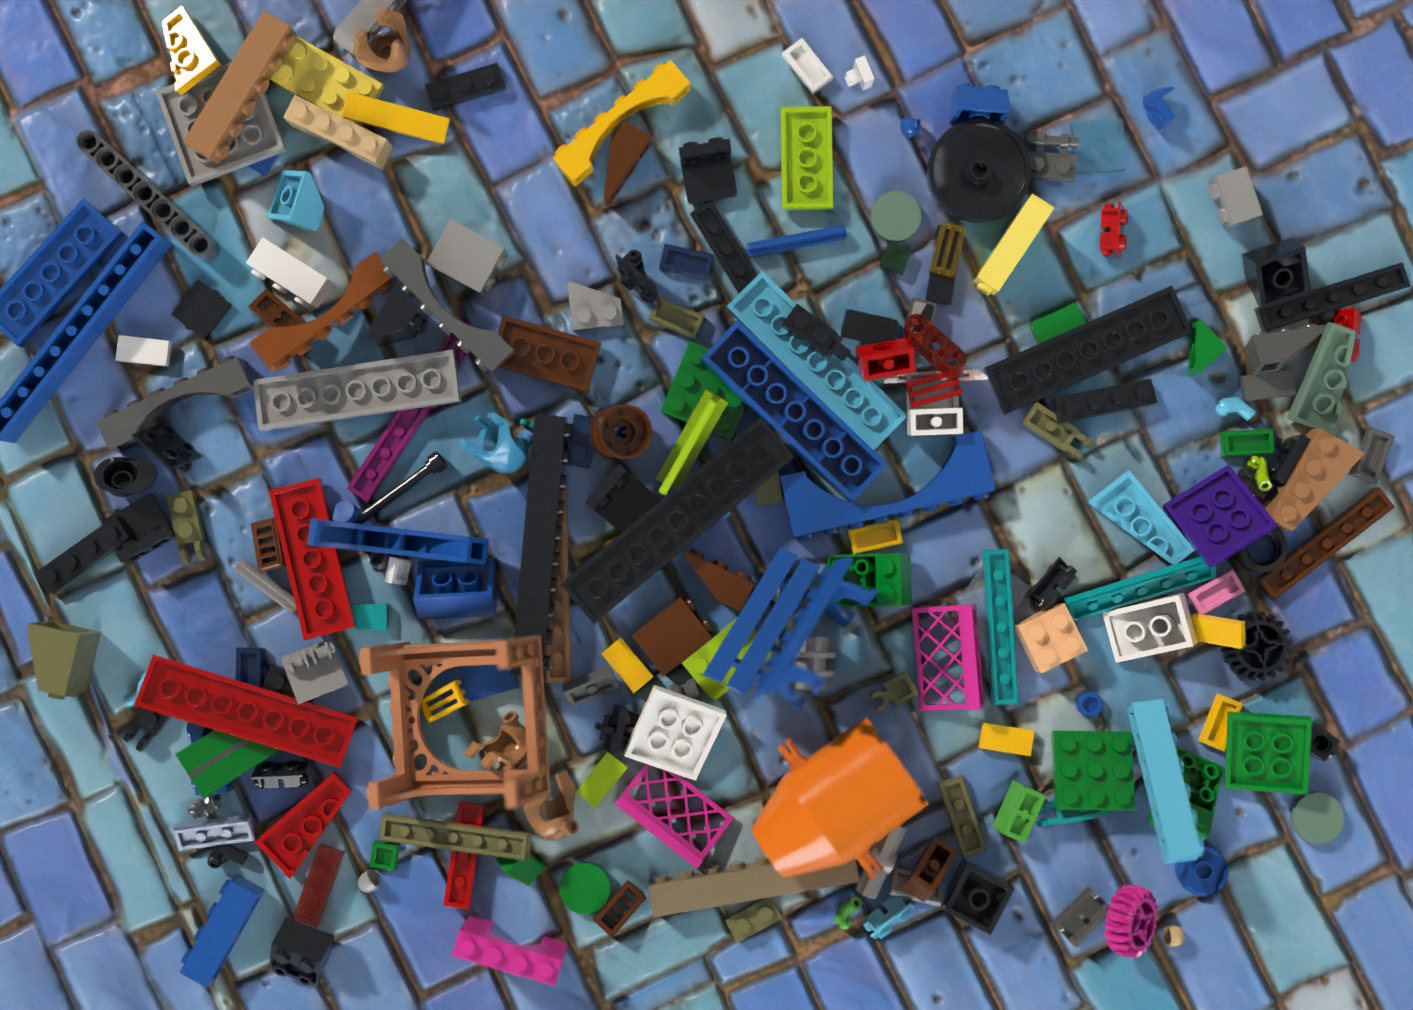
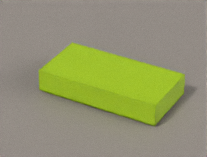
(601, 779)

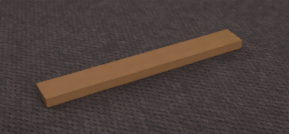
(560, 649)

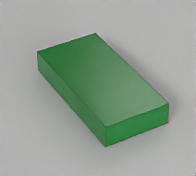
(1057, 323)
(1247, 442)

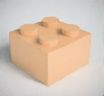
(1050, 637)

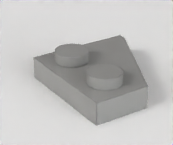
(593, 308)

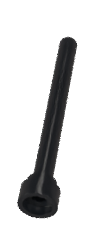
(433, 465)

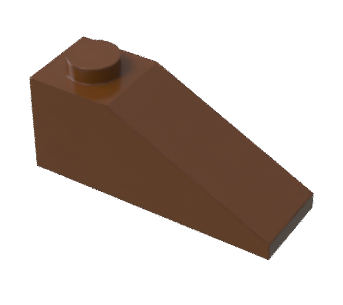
(626, 152)

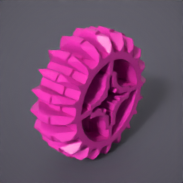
(1131, 921)

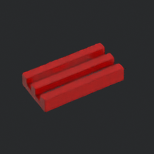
(911, 394)

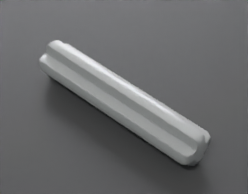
(266, 585)

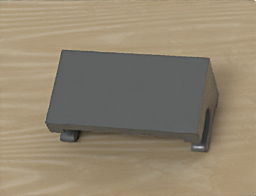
(1081, 916)

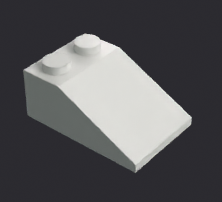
(1150, 628)

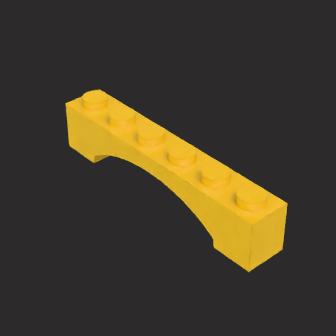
(663, 86)

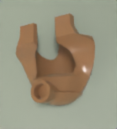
(387, 50)
(507, 748)
(554, 817)

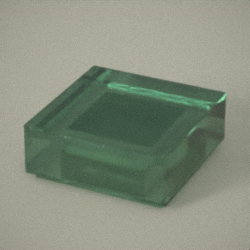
(895, 258)

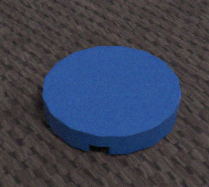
(1205, 874)

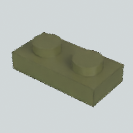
(753, 918)

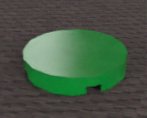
(585, 887)

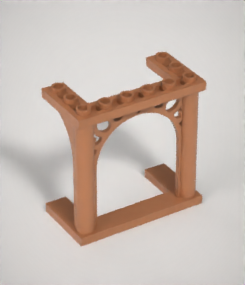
(408, 782)

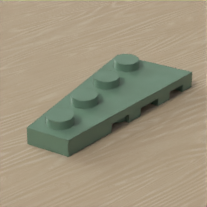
(1322, 388)

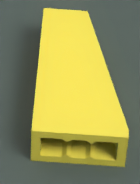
(1012, 245)

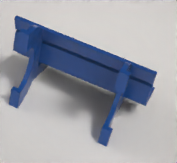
(782, 671)

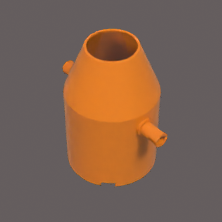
(836, 804)

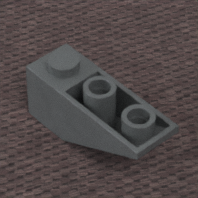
(1275, 350)

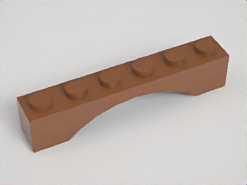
(280, 344)

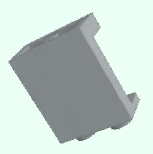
(468, 258)

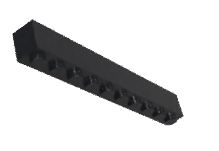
(542, 531)

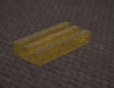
(942, 269)

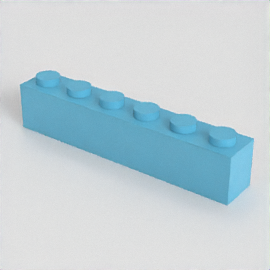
(1164, 782)

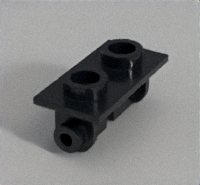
(1058, 574)
(269, 774)

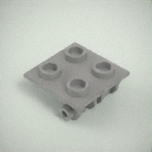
(314, 671)

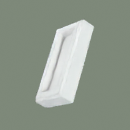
(807, 66)
(143, 351)

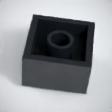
(976, 896)

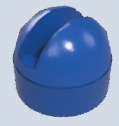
(910, 127)

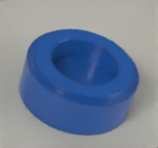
(345, 512)
(1089, 703)

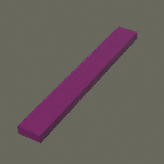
(395, 439)

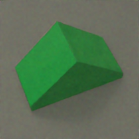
(1202, 348)
(522, 870)

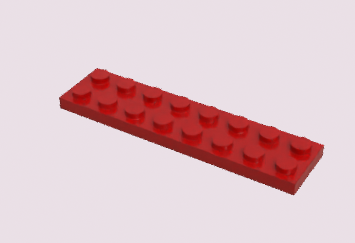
(245, 711)

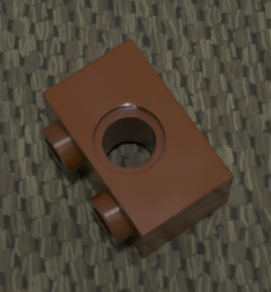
(929, 869)

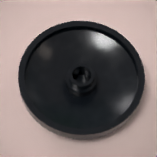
(979, 170)

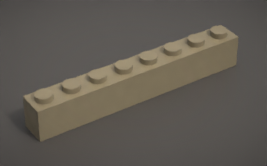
(737, 884)

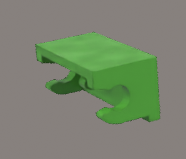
(1019, 811)

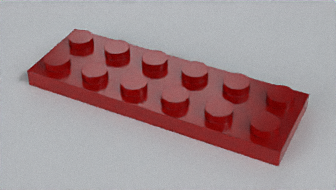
(313, 570)

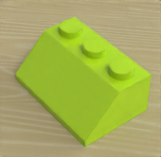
(700, 659)

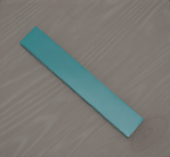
(1139, 588)
(1000, 627)

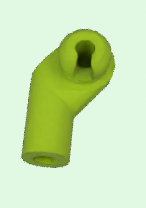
(1262, 474)

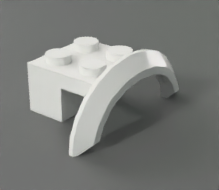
(936, 417)

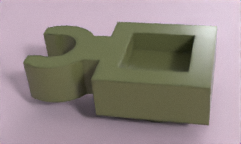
(898, 690)

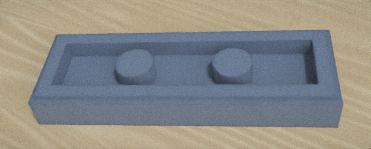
(214, 832)

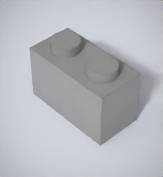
(1234, 198)

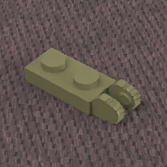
(1045, 424)
(187, 525)

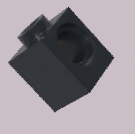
(1327, 745)

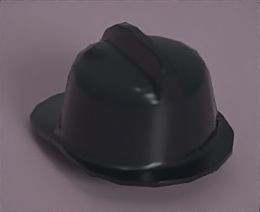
(125, 475)

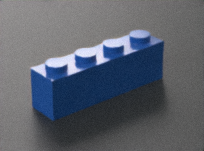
(221, 931)

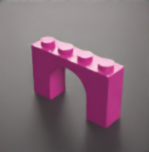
(481, 946)

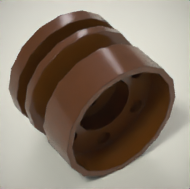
(634, 433)

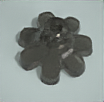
(205, 807)

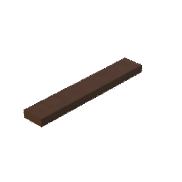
(1325, 543)

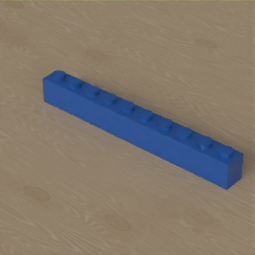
(80, 330)

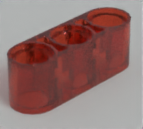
(931, 334)

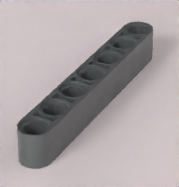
(137, 189)

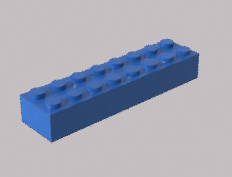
(793, 412)

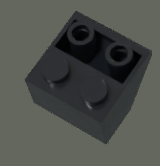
(300, 952)

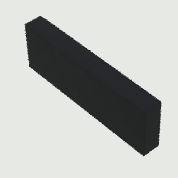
(941, 287)

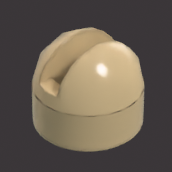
(1173, 935)

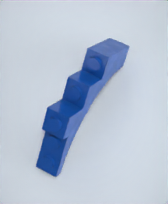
(398, 541)

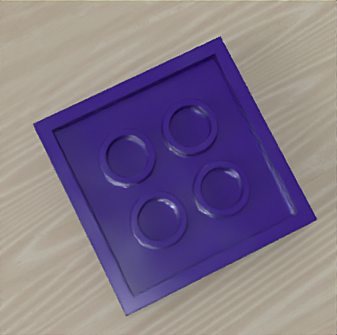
(1219, 516)

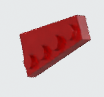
(299, 829)

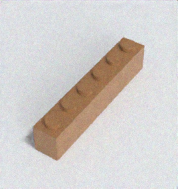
(241, 88)

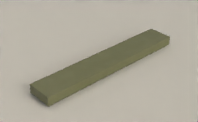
(455, 836)

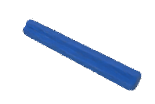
(796, 241)

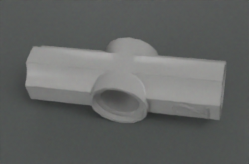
(886, 855)

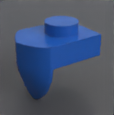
(1157, 109)

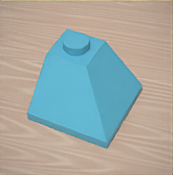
(297, 201)

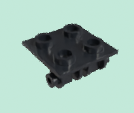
(634, 277)
(167, 447)

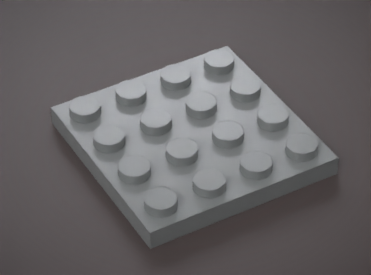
(256, 142)

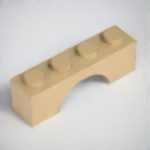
(337, 130)

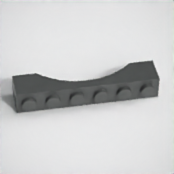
(410, 269)
(227, 379)

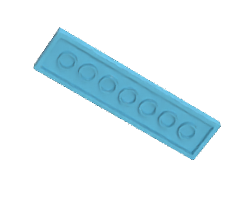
(837, 383)

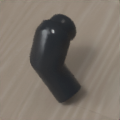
(225, 853)

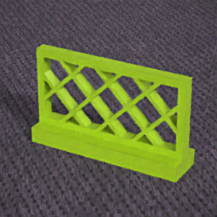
(691, 441)

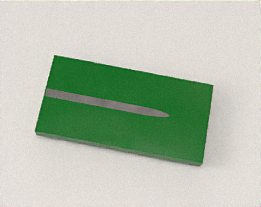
(221, 759)

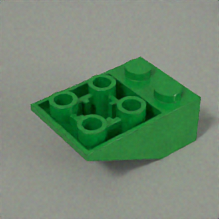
(884, 572)
(1204, 784)

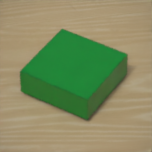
(385, 855)

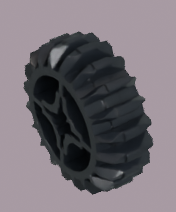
(1262, 666)

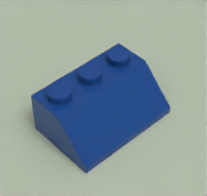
(455, 589)

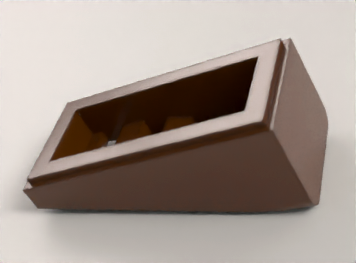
(261, 556)
(626, 914)

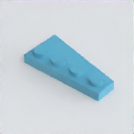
(1137, 513)

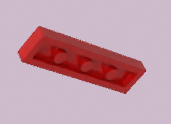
(463, 864)

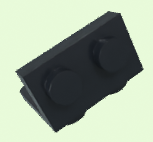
(707, 170)

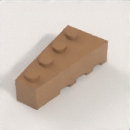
(1313, 476)

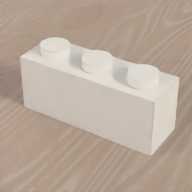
(288, 274)

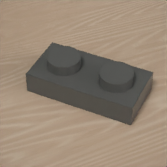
(590, 686)

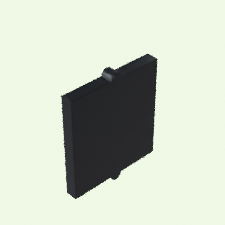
(201, 309)

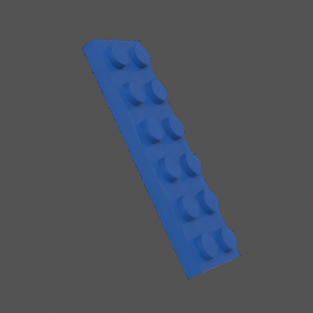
(55, 271)

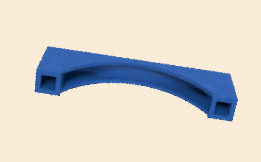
(961, 476)

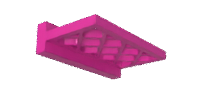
(970, 657)
(665, 832)

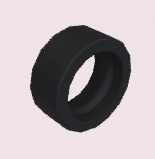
(1276, 560)

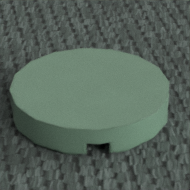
(895, 216)
(1317, 817)

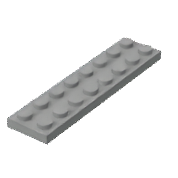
(357, 390)

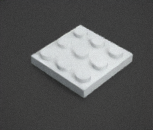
(675, 732)

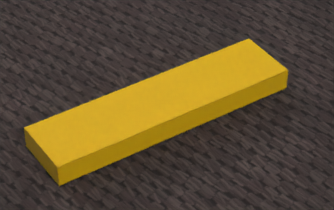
(396, 118)

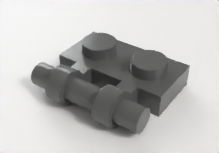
(1052, 165)

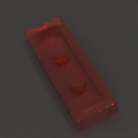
(318, 885)

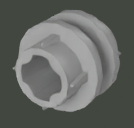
(813, 658)

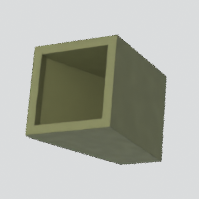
(62, 657)

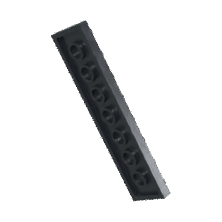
(1088, 350)

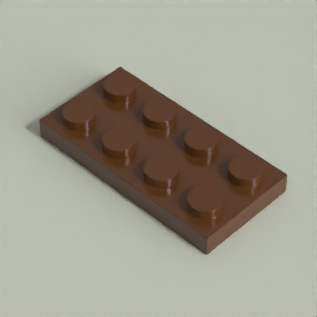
(549, 354)

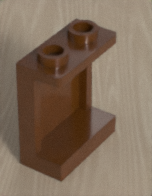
(673, 635)

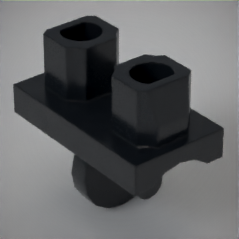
(614, 726)

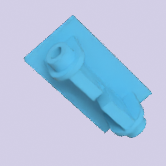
(882, 923)

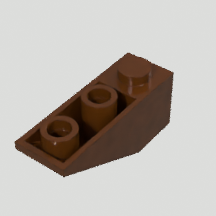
(724, 585)

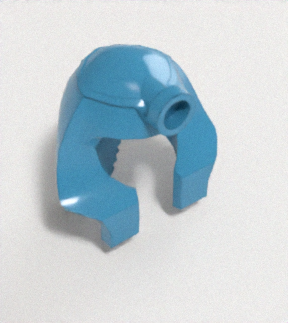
(507, 454)

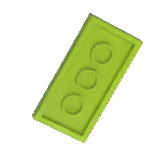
(806, 158)

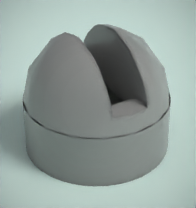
(369, 881)

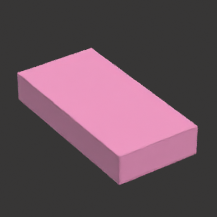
(1215, 592)

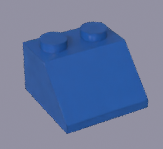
(979, 103)

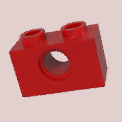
(885, 359)

